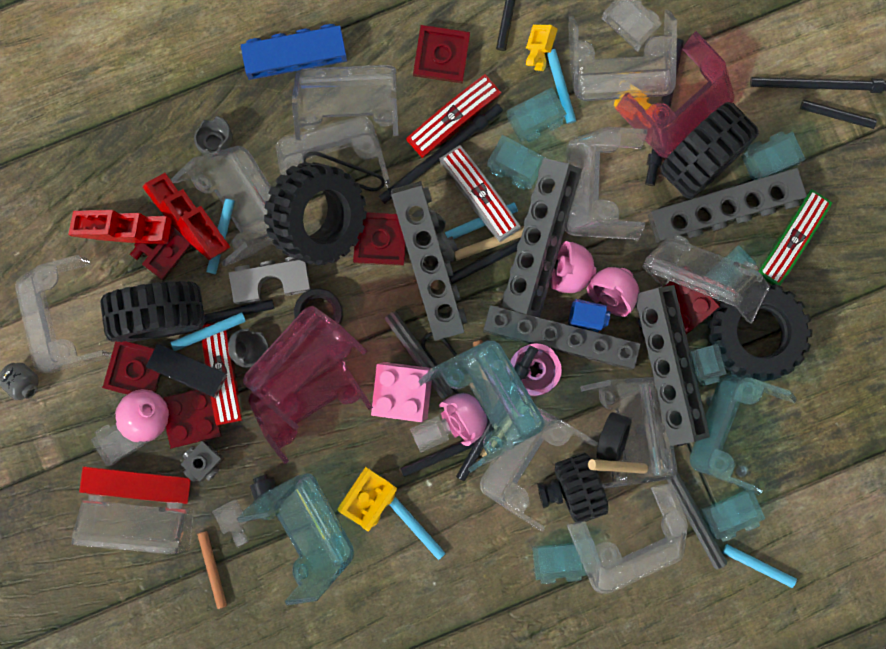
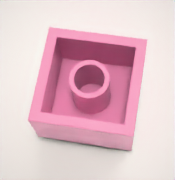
(399, 392)

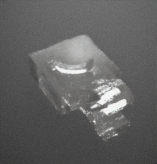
(227, 520)

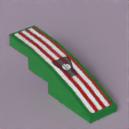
(794, 238)

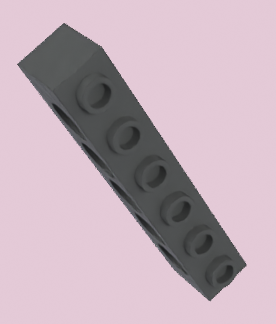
(787, 182)
(551, 228)
(441, 324)
(561, 338)
(672, 365)

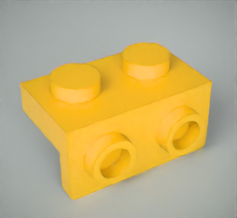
(367, 499)

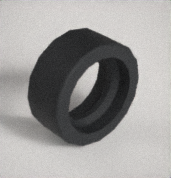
(319, 293)
(613, 437)

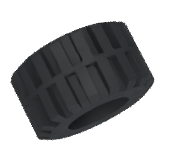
(581, 488)

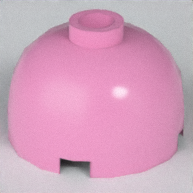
(573, 269)
(615, 289)
(142, 415)
(464, 417)

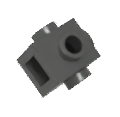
(210, 459)

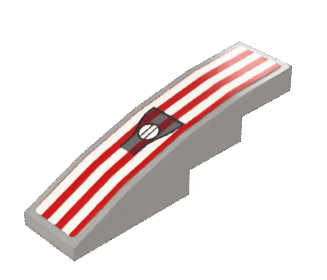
(480, 193)

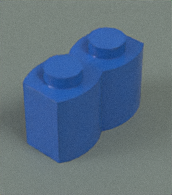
(588, 315)

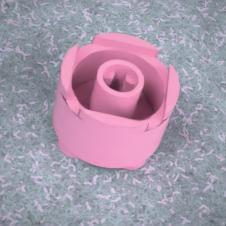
(547, 363)

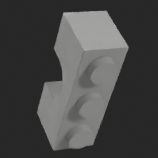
(247, 282)

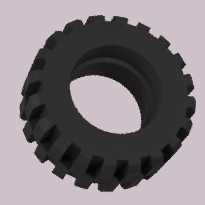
(709, 150)
(288, 205)
(152, 311)
(791, 347)

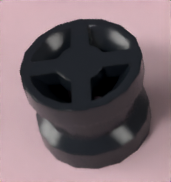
(550, 493)

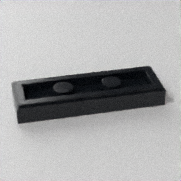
(186, 371)

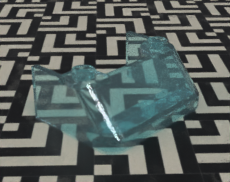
(499, 394)
(707, 453)
(312, 530)

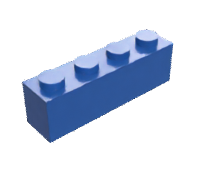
(293, 52)

